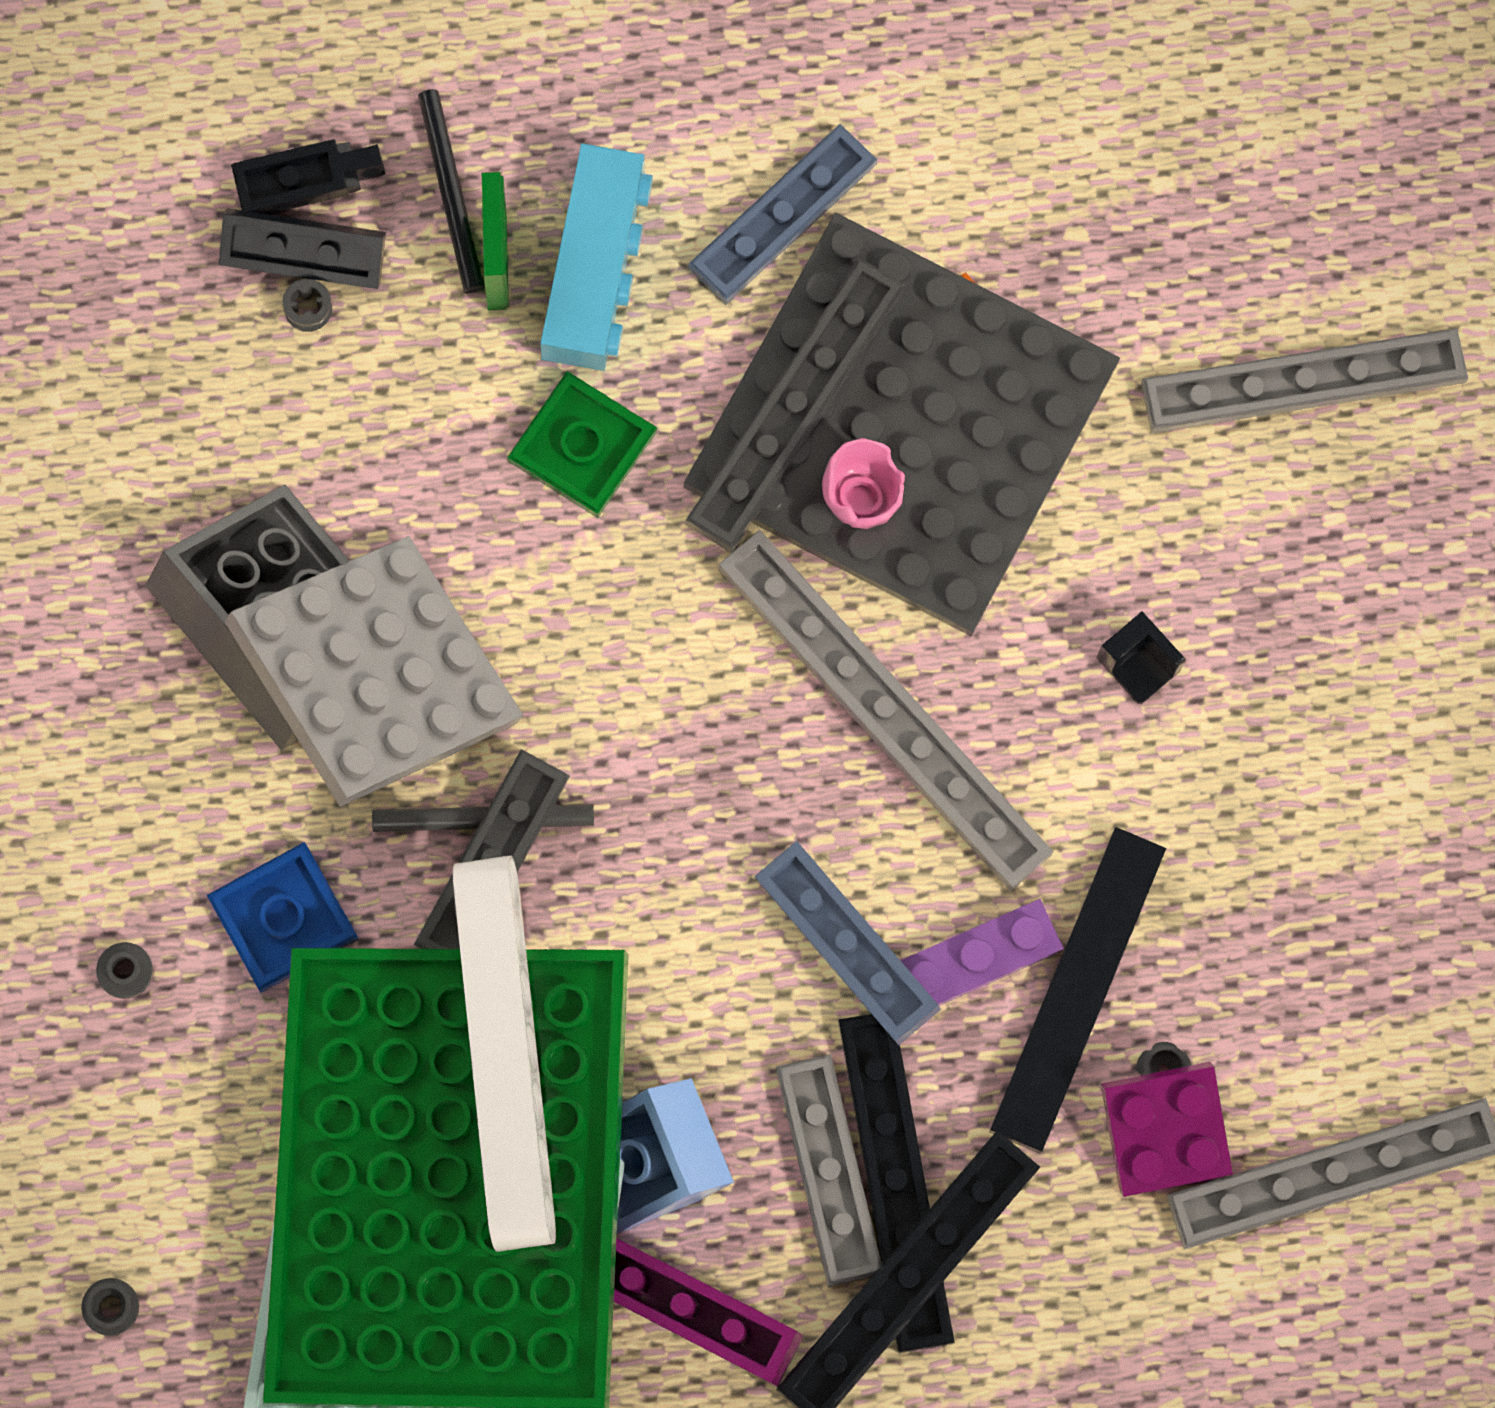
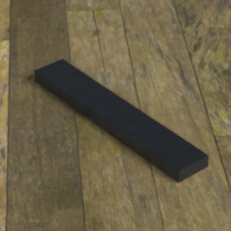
(1078, 990)
(891, 1160)
(909, 1276)

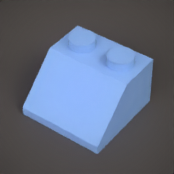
(667, 1154)

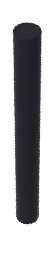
(451, 191)

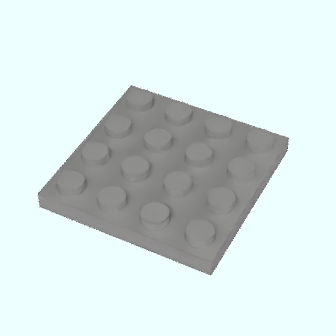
(373, 670)

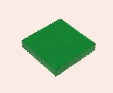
(495, 241)
(582, 444)

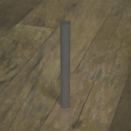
(469, 818)

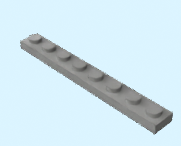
(885, 710)

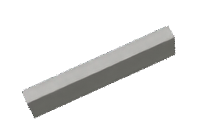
(829, 1170)

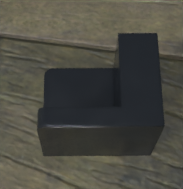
(1140, 658)

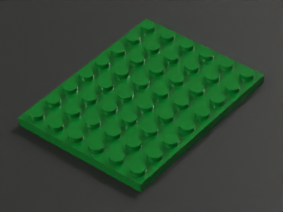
(381, 1198)

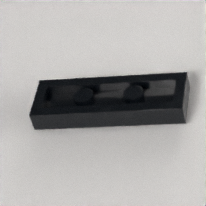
(302, 248)

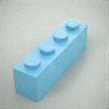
(594, 257)

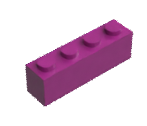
(703, 1314)

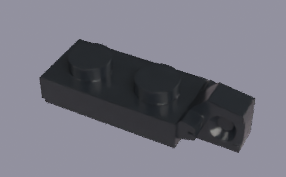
(304, 175)

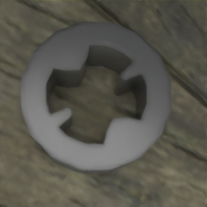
(305, 289)

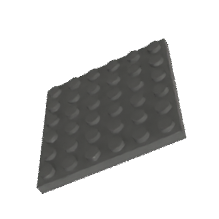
(963, 395)

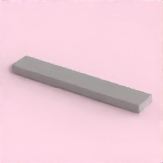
(1304, 380)
(1333, 1174)

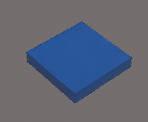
(281, 909)

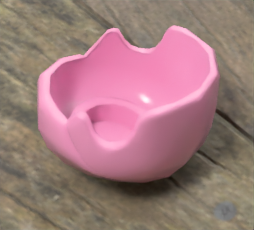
(863, 484)

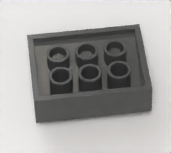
(233, 565)

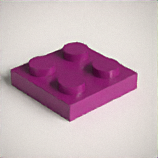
(1166, 1129)

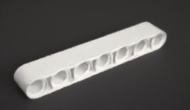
(504, 1054)

